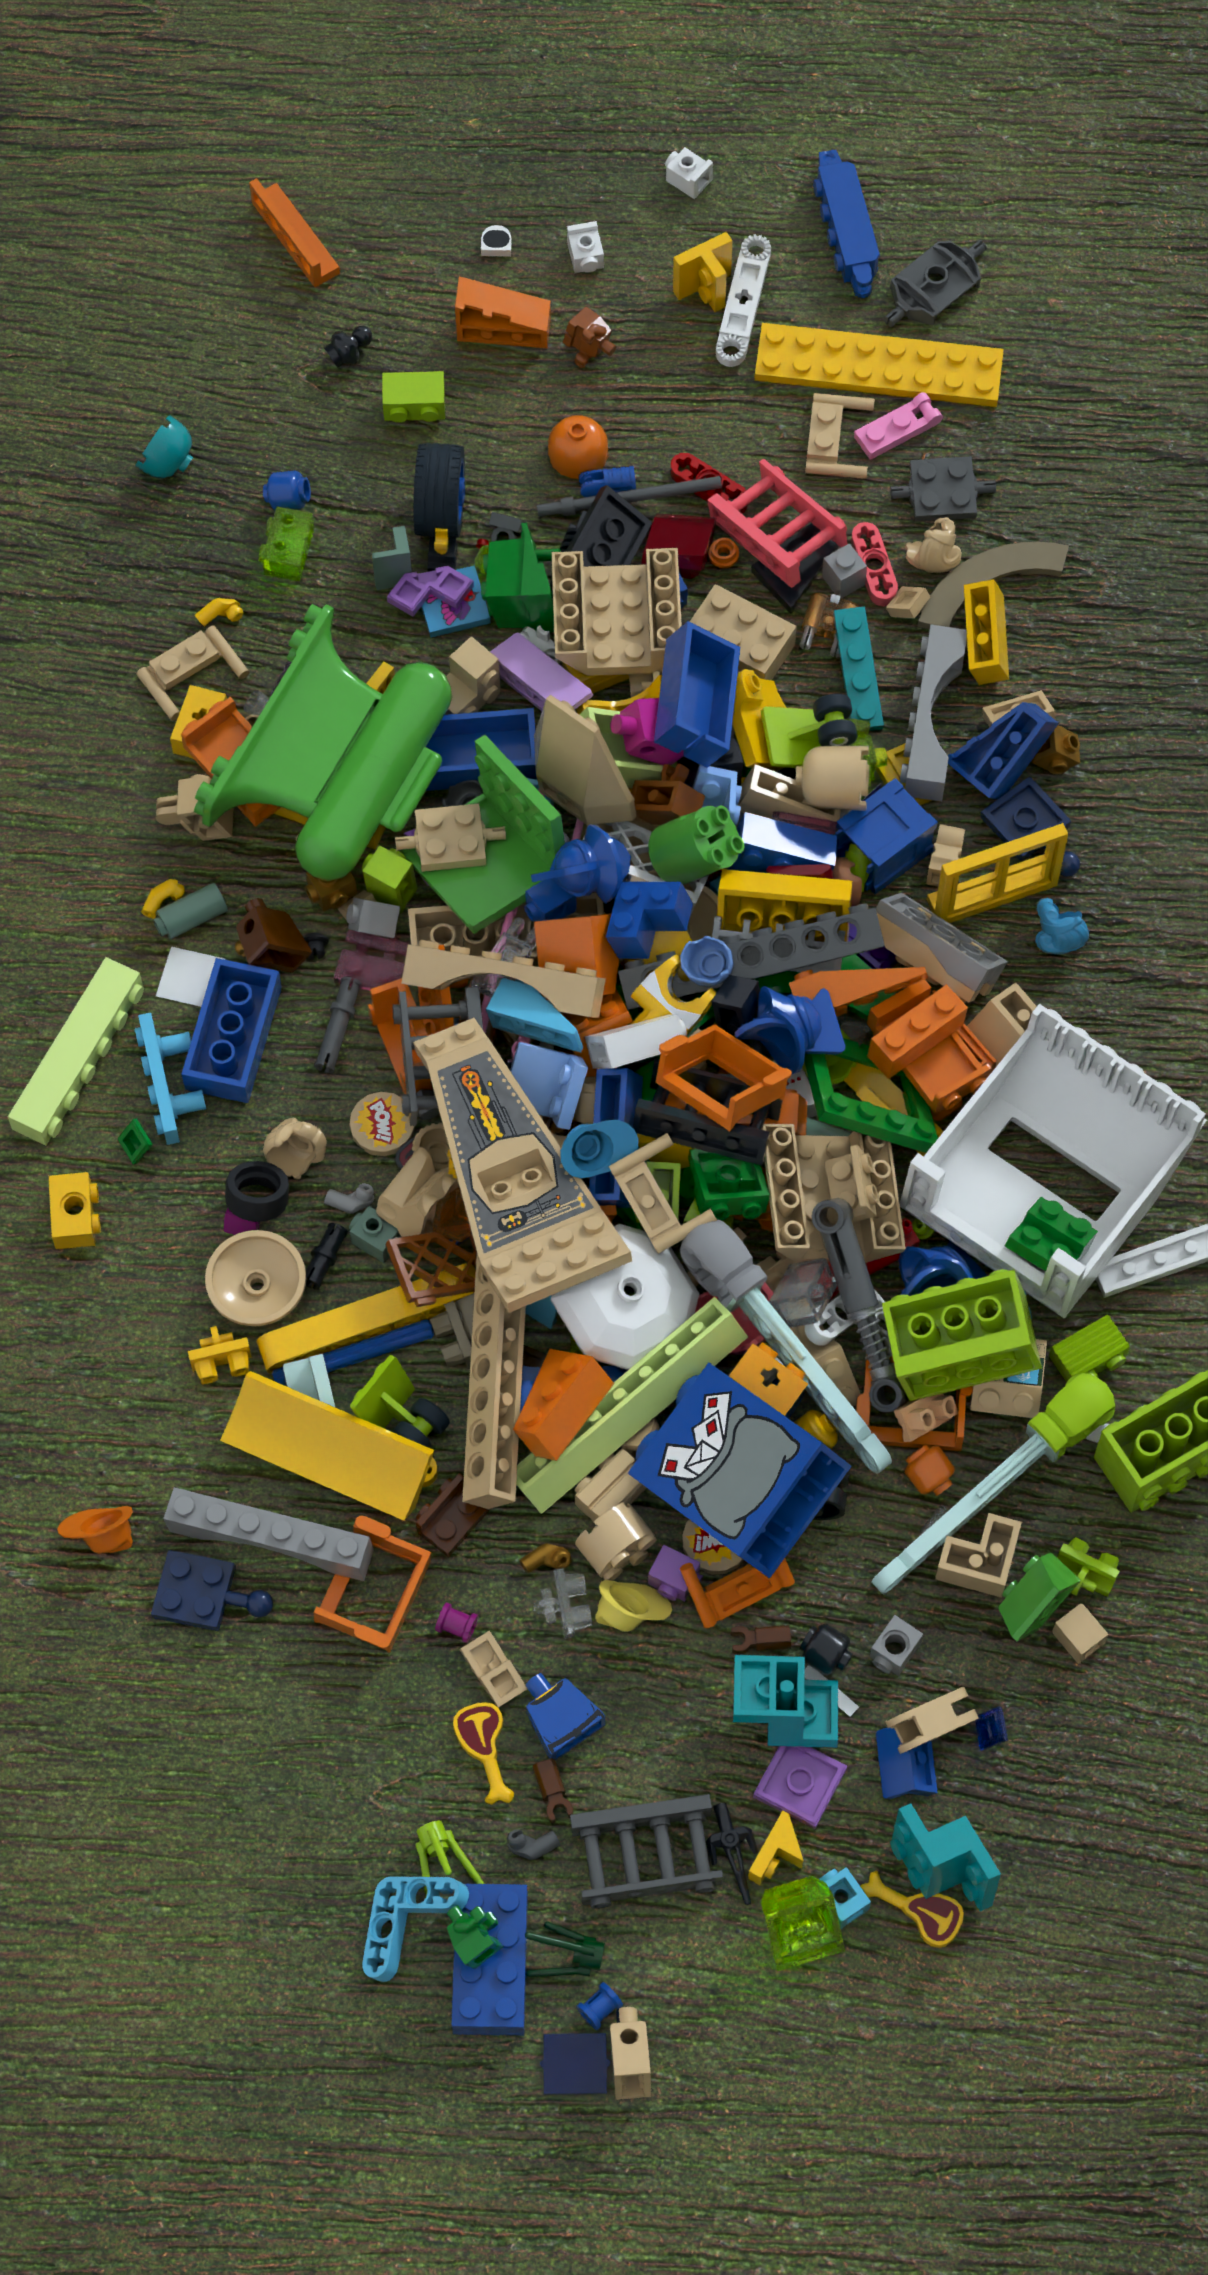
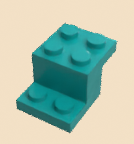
(776, 1694)
(945, 1858)

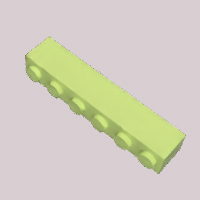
(76, 1051)

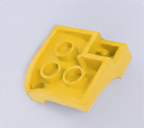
(750, 698)

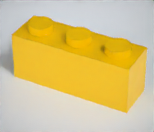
(986, 632)

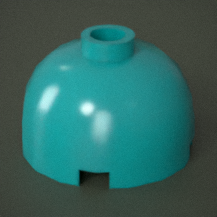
(167, 450)

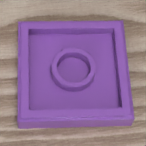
(800, 1783)

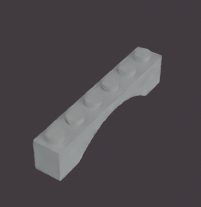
(928, 761)
(314, 1543)

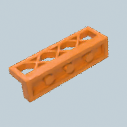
(293, 233)

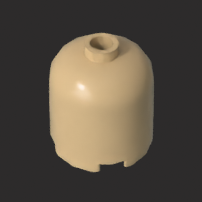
(835, 777)

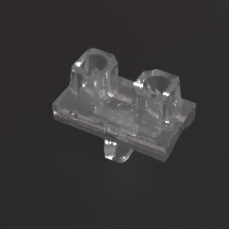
(571, 1617)

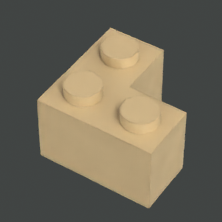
(472, 678)
(981, 1565)

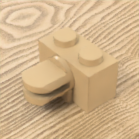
(180, 810)

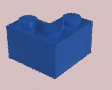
(643, 910)

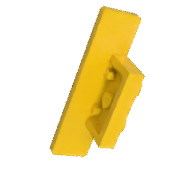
(878, 1090)

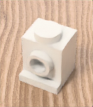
(688, 172)
(585, 247)

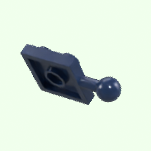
(1024, 812)
(197, 1590)

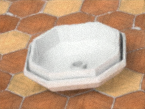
(626, 1327)

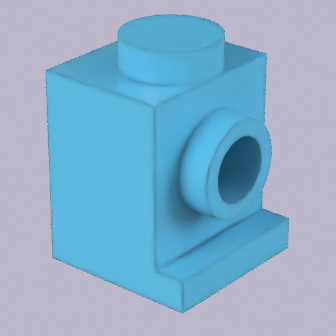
(857, 1900)

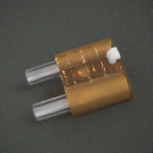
(820, 619)

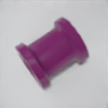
(456, 1622)

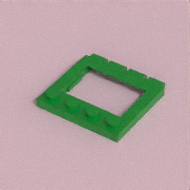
(910, 1130)

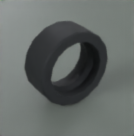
(260, 1174)

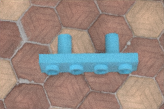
(169, 1105)

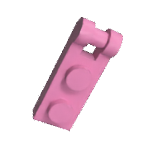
(897, 426)

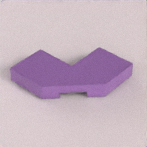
(442, 583)

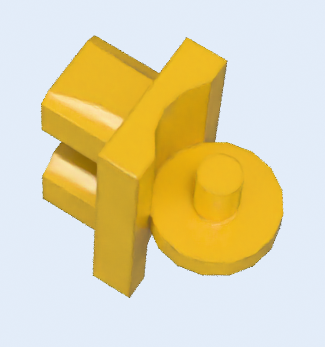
(220, 1351)

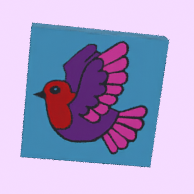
(445, 619)

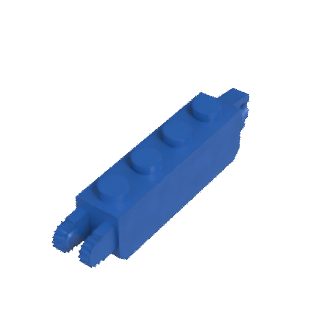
(848, 222)

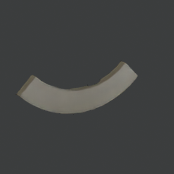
(995, 563)

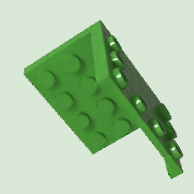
(532, 840)

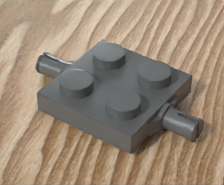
(943, 488)

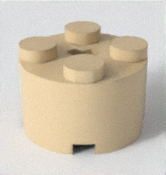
(616, 1541)

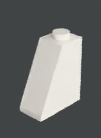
(632, 1041)

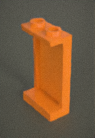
(220, 735)
(945, 1070)

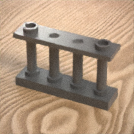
(465, 1010)
(624, 1823)

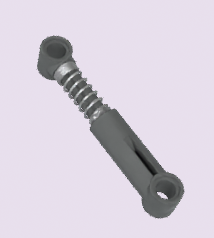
(858, 1297)

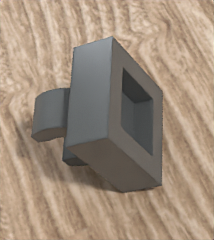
(505, 523)

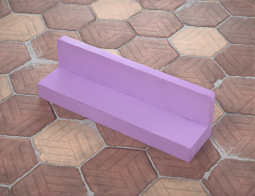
(536, 674)

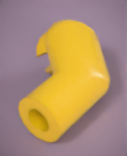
(220, 607)

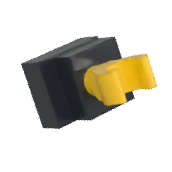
(442, 550)

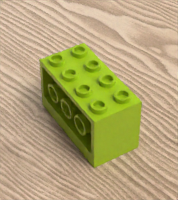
(961, 1334)

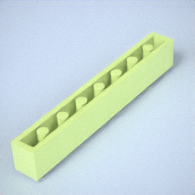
(633, 1402)

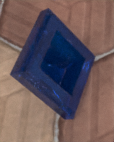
(991, 1728)

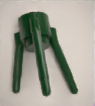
(586, 1950)

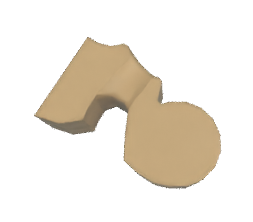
(946, 849)

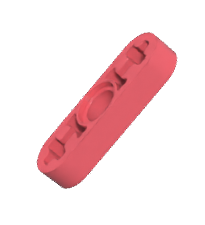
(876, 551)

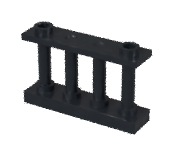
(699, 1131)

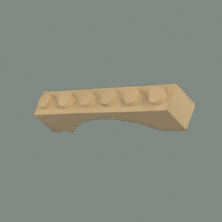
(568, 992)

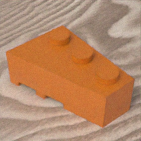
(500, 316)
(561, 1402)

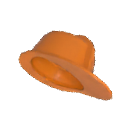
(101, 1529)

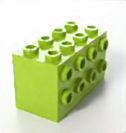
(1158, 1445)

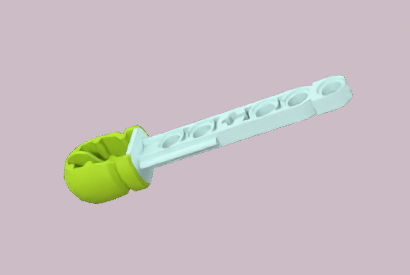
(1067, 1420)

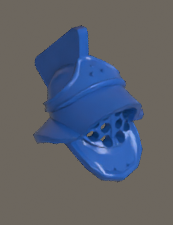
(589, 865)
(794, 1027)
(935, 1267)

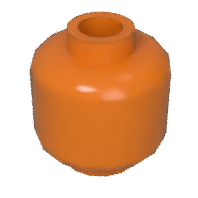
(929, 1470)

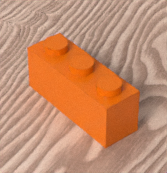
(917, 1031)

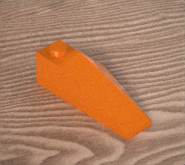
(855, 986)

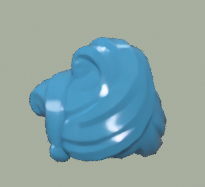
(1060, 932)

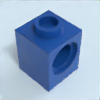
(548, 902)

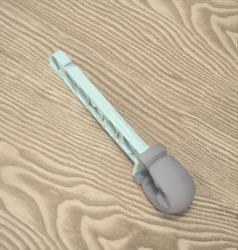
(727, 1271)

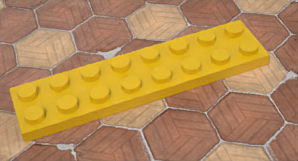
(879, 364)

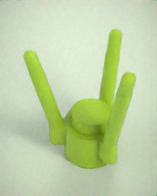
(435, 1842)

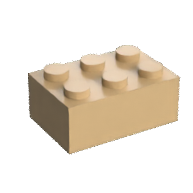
(760, 634)

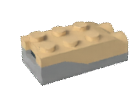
(930, 942)

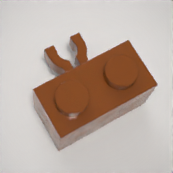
(666, 799)

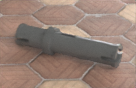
(341, 1012)

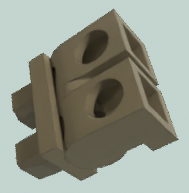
(457, 1320)

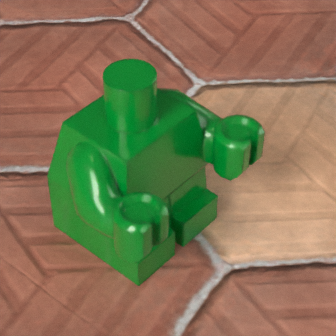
(471, 1936)

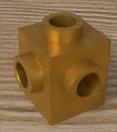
(1059, 751)
(330, 893)

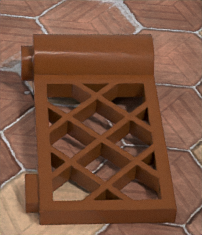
(429, 1296)

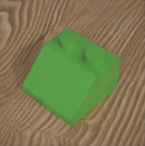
(1036, 1595)

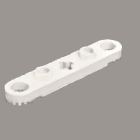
(738, 317)

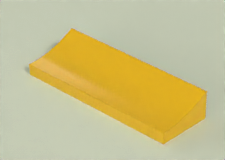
(328, 1446)

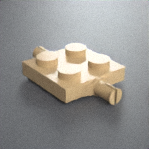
(450, 837)

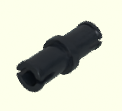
(324, 1255)

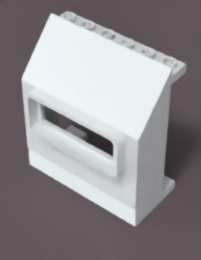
(1084, 1107)

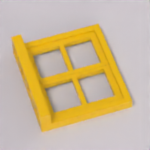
(1006, 883)

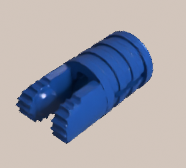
(616, 478)

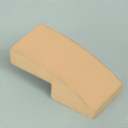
(493, 1669)

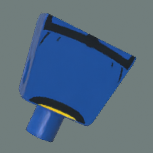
(561, 1715)

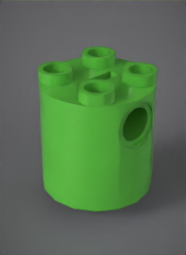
(695, 845)

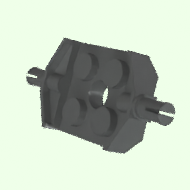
(924, 299)

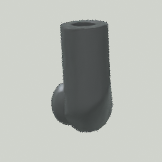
(529, 1847)

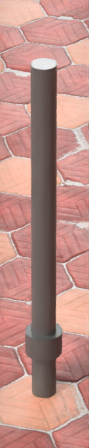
(569, 505)

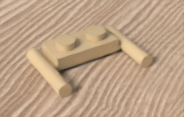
(825, 435)
(184, 661)
(649, 1200)

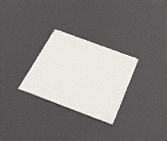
(186, 976)

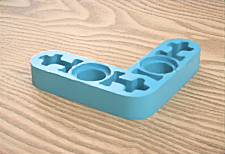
(402, 1904)

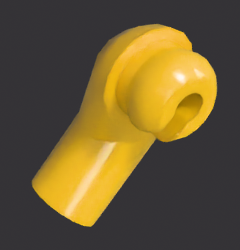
(158, 894)

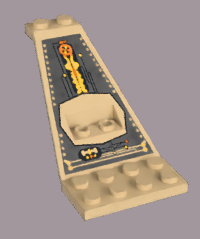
(526, 1213)

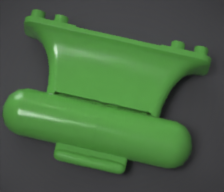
(334, 751)

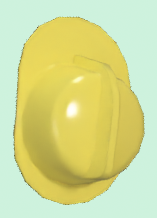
(630, 1604)

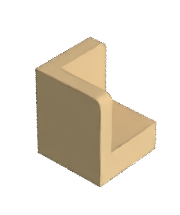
(1080, 1633)

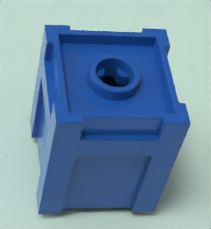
(890, 833)

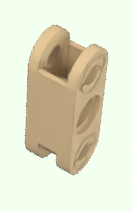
(930, 1720)

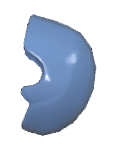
(706, 961)

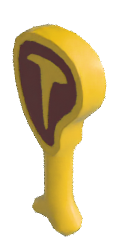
(477, 1733)
(936, 1917)

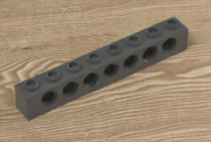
(868, 938)

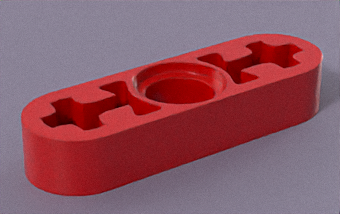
(700, 471)

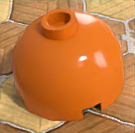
(577, 446)

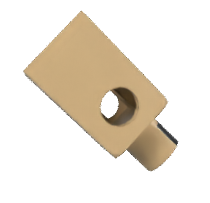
(630, 2055)

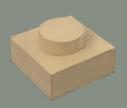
(908, 602)

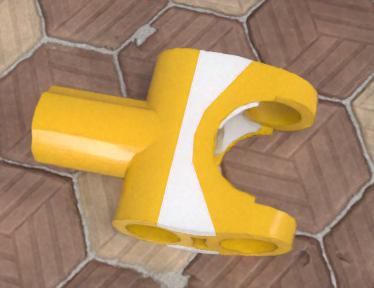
(658, 999)

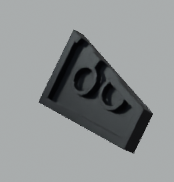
(808, 569)

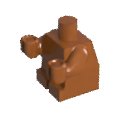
(589, 335)

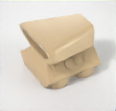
(413, 1195)

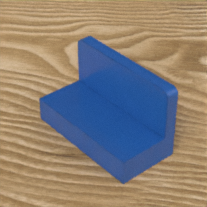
(905, 1772)

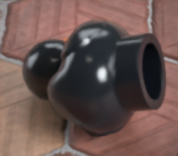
(345, 347)

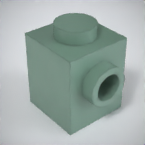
(371, 1234)

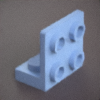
(719, 789)
(550, 1081)

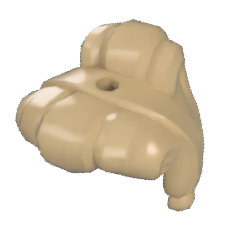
(937, 550)
(294, 1146)

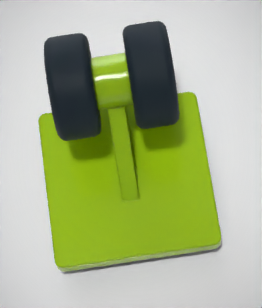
(796, 731)
(384, 1398)

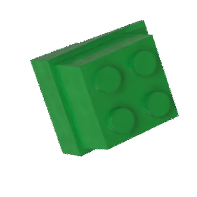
(518, 583)

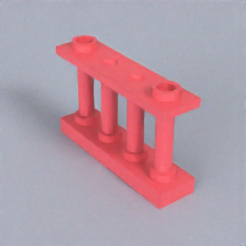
(767, 547)

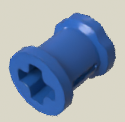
(599, 2006)

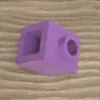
(666, 1574)

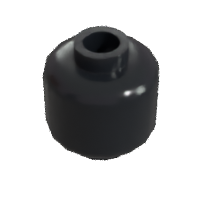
(826, 1649)

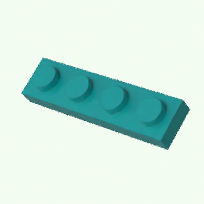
(858, 665)

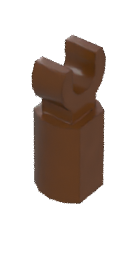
(762, 1638)
(551, 1787)

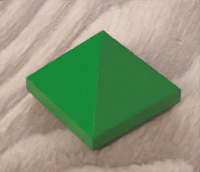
(135, 1141)

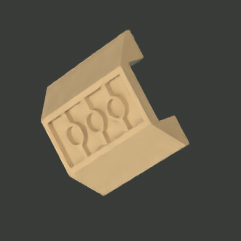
(615, 615)
(800, 1182)

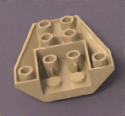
(578, 767)

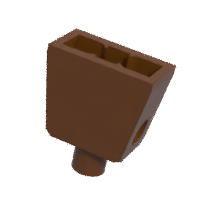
(271, 938)

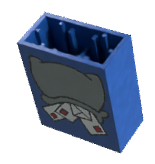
(738, 1469)

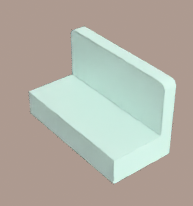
(310, 1378)

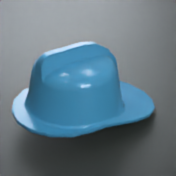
(596, 1146)

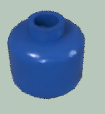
(287, 490)

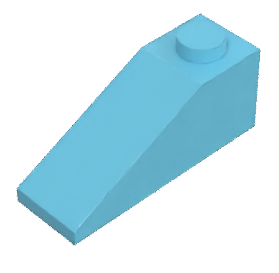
(527, 1013)

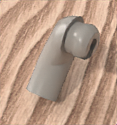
(353, 1202)

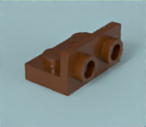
(448, 1518)

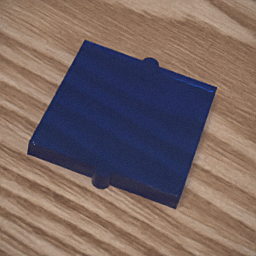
(575, 2064)

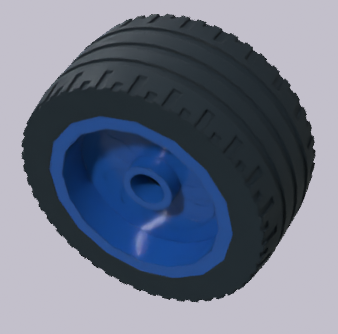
(439, 489)

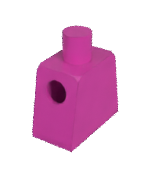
(638, 727)

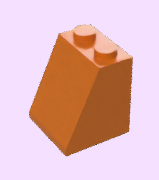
(578, 944)

